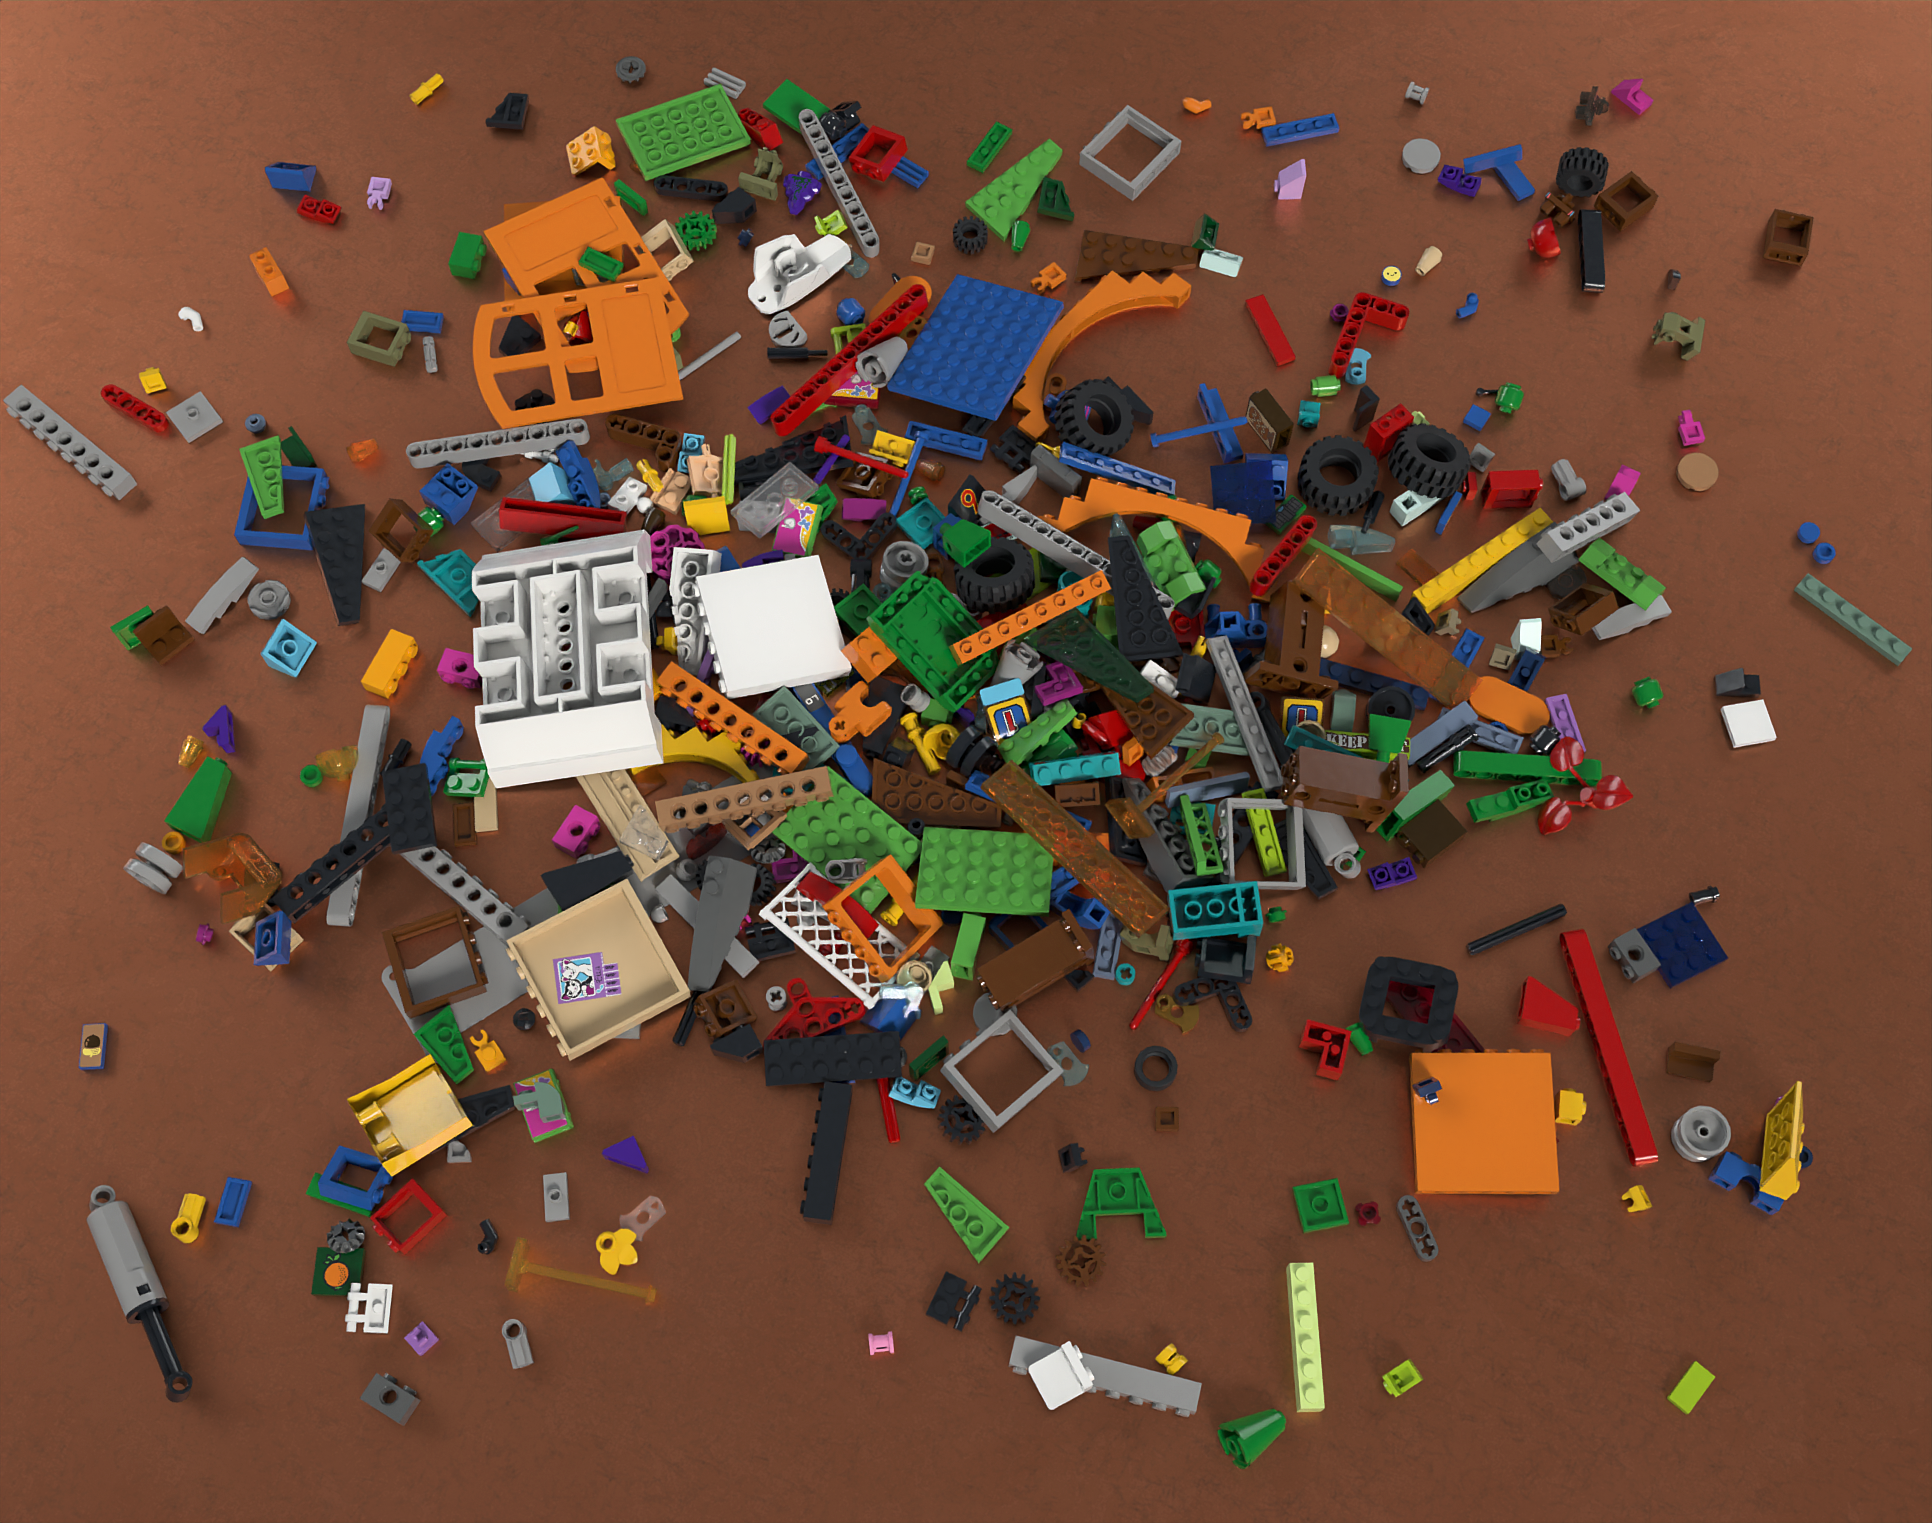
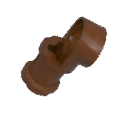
(938, 571)

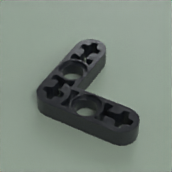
(856, 544)
(1223, 992)

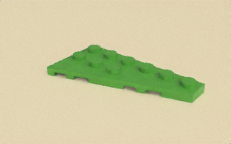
(1011, 193)

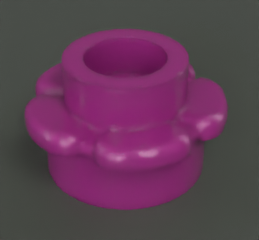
(1341, 309)
(204, 934)

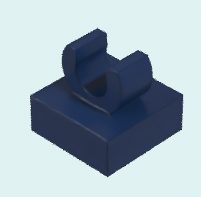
(1243, 658)
(1427, 1089)

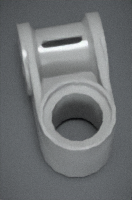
(848, 868)

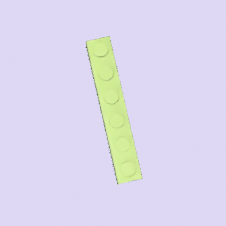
(1305, 1337)

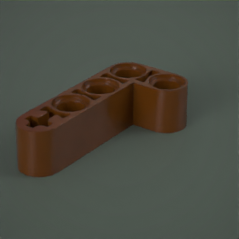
(621, 429)

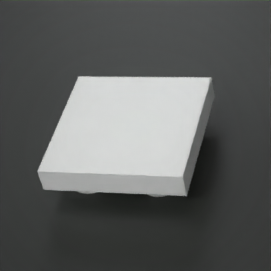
(1748, 723)

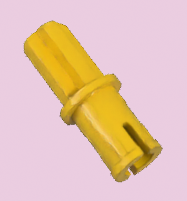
(426, 89)
(649, 475)

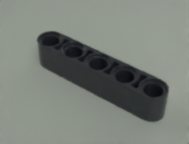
(1591, 251)

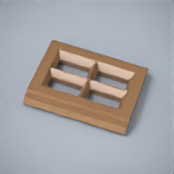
(743, 837)

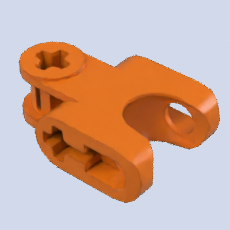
(855, 716)

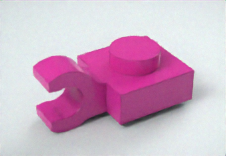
(1690, 431)

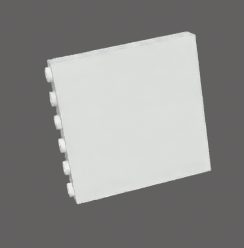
(771, 627)

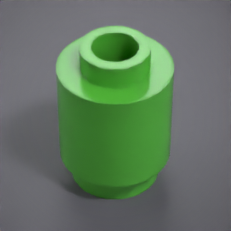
(1325, 386)

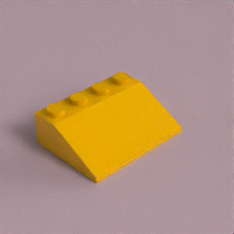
(1783, 1145)

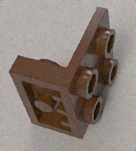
(163, 635)

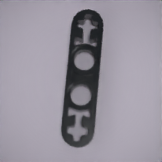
(690, 191)

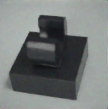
(1071, 1157)

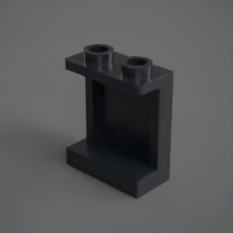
(1226, 959)

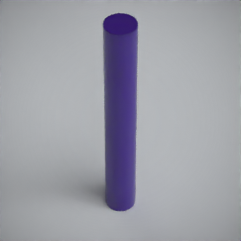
(830, 460)

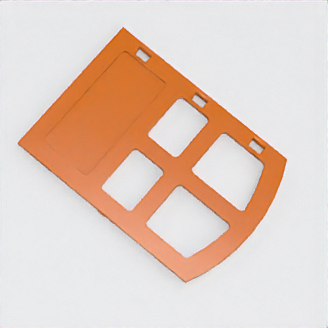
(555, 238)
(628, 342)

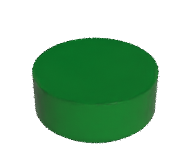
(311, 776)

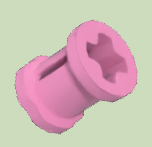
(881, 1343)

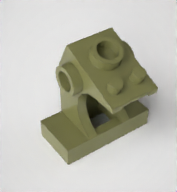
(767, 163)
(1669, 330)
(1155, 944)

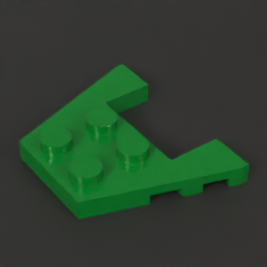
(1119, 1193)

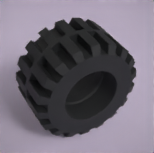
(1582, 172)

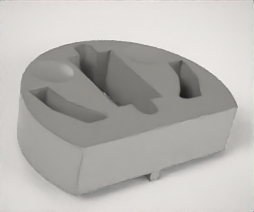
(781, 323)

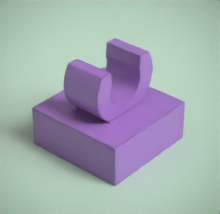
(421, 1338)

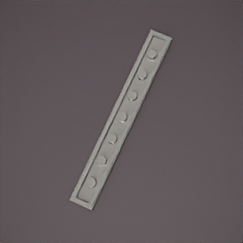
(1245, 713)

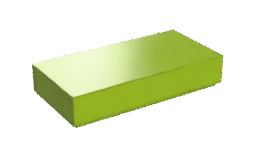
(1691, 1387)

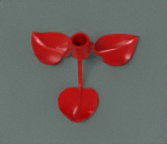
(1609, 794)

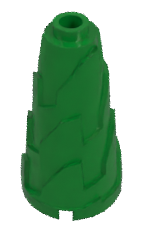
(1057, 747)

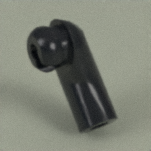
(490, 1239)

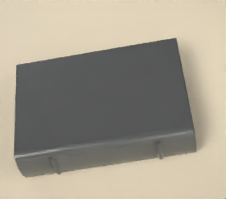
(1054, 473)

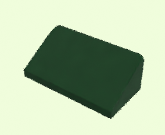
(1205, 233)

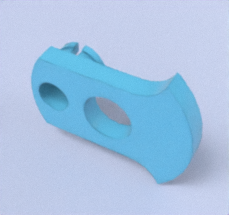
(1357, 375)

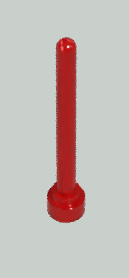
(824, 446)
(1182, 948)

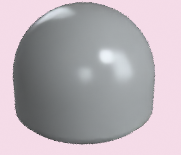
(682, 874)

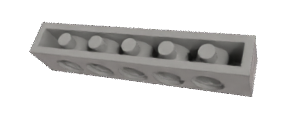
(1587, 526)

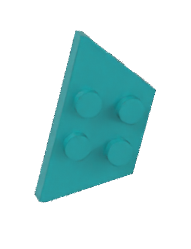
(454, 576)

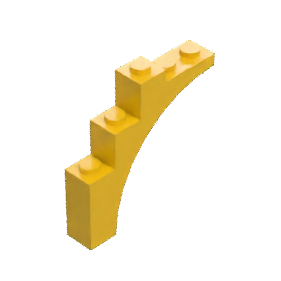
(696, 747)

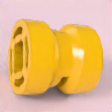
(1175, 1363)

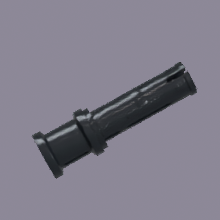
(1455, 743)

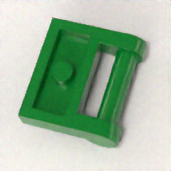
(465, 783)

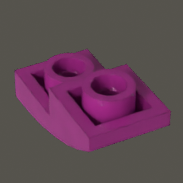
(862, 509)

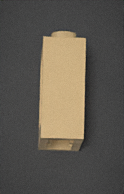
(657, 237)
(245, 925)

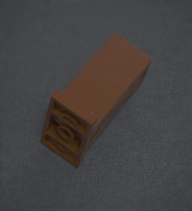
(1293, 647)
(1344, 784)
(1036, 963)

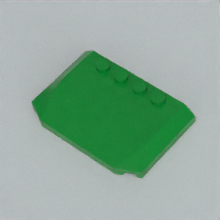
(920, 626)

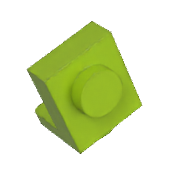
(831, 224)
(1402, 1378)

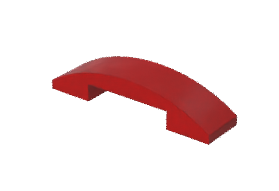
(822, 890)

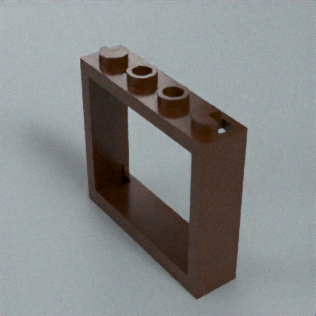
(421, 926)

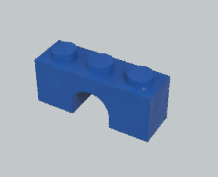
(1731, 1169)

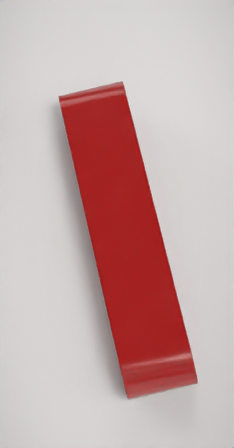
(1277, 561)

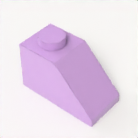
(1291, 181)

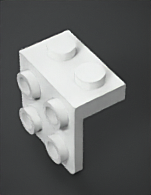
(1061, 1376)

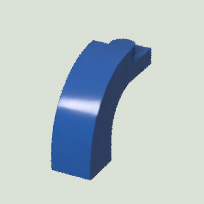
(1088, 912)

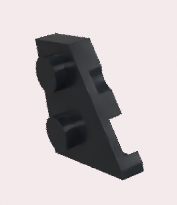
(510, 112)
(518, 337)

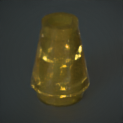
(190, 751)

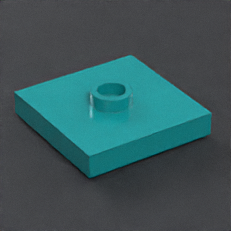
(919, 522)

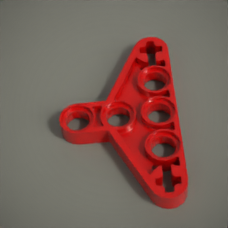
(821, 1010)

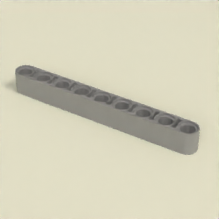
(842, 190)
(488, 441)

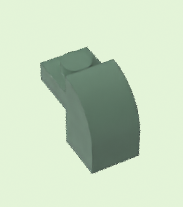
(1342, 710)
(545, 1098)

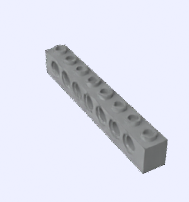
(69, 442)
(464, 894)

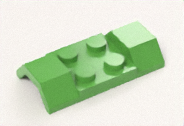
(1169, 562)
(1621, 574)

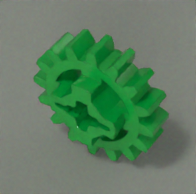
(695, 230)

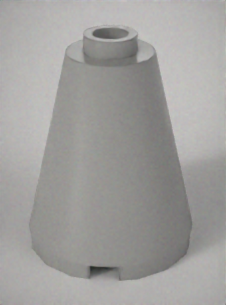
(881, 361)
(1016, 662)

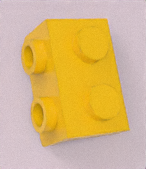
(892, 448)

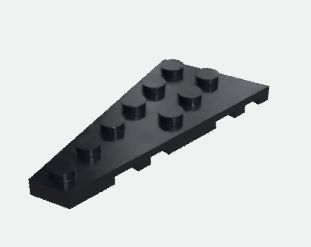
(798, 451)
(338, 546)
(1140, 618)

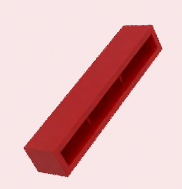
(554, 518)

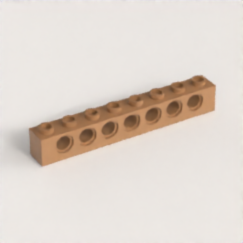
(733, 794)

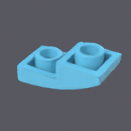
(690, 447)
(919, 1095)

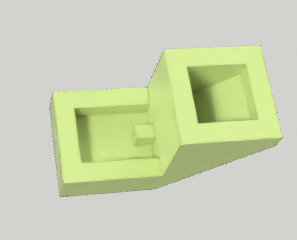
(941, 982)

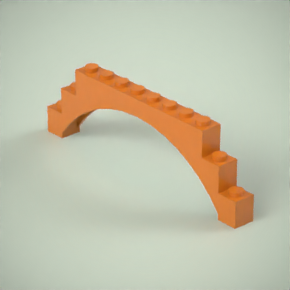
(1107, 298)
(1222, 528)

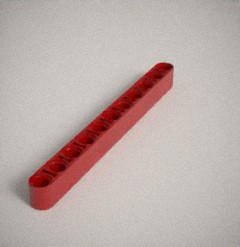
(843, 364)
(1608, 1048)

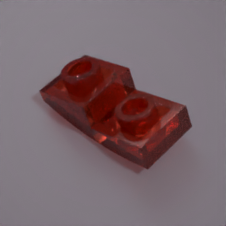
(702, 845)

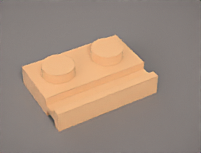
(675, 490)

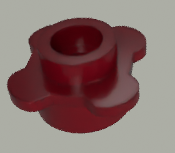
(1371, 1207)

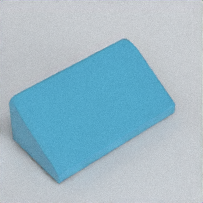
(1001, 692)

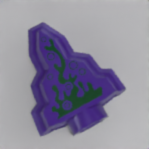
(800, 189)

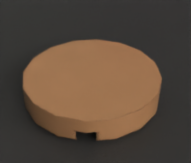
(1697, 471)

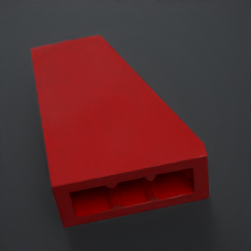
(1546, 1009)

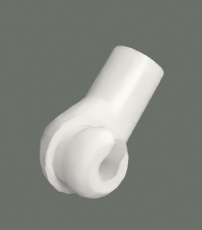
(195, 317)

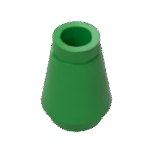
(1020, 233)
(1359, 1039)

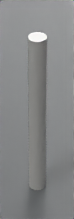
(709, 355)

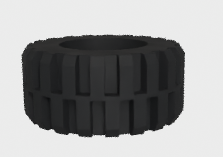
(1108, 404)
(1342, 453)
(1429, 460)
(1000, 592)

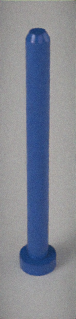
(920, 437)
(1156, 439)

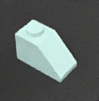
(1526, 635)

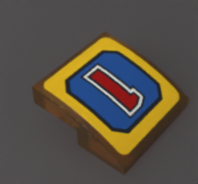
(1297, 709)
(1007, 717)

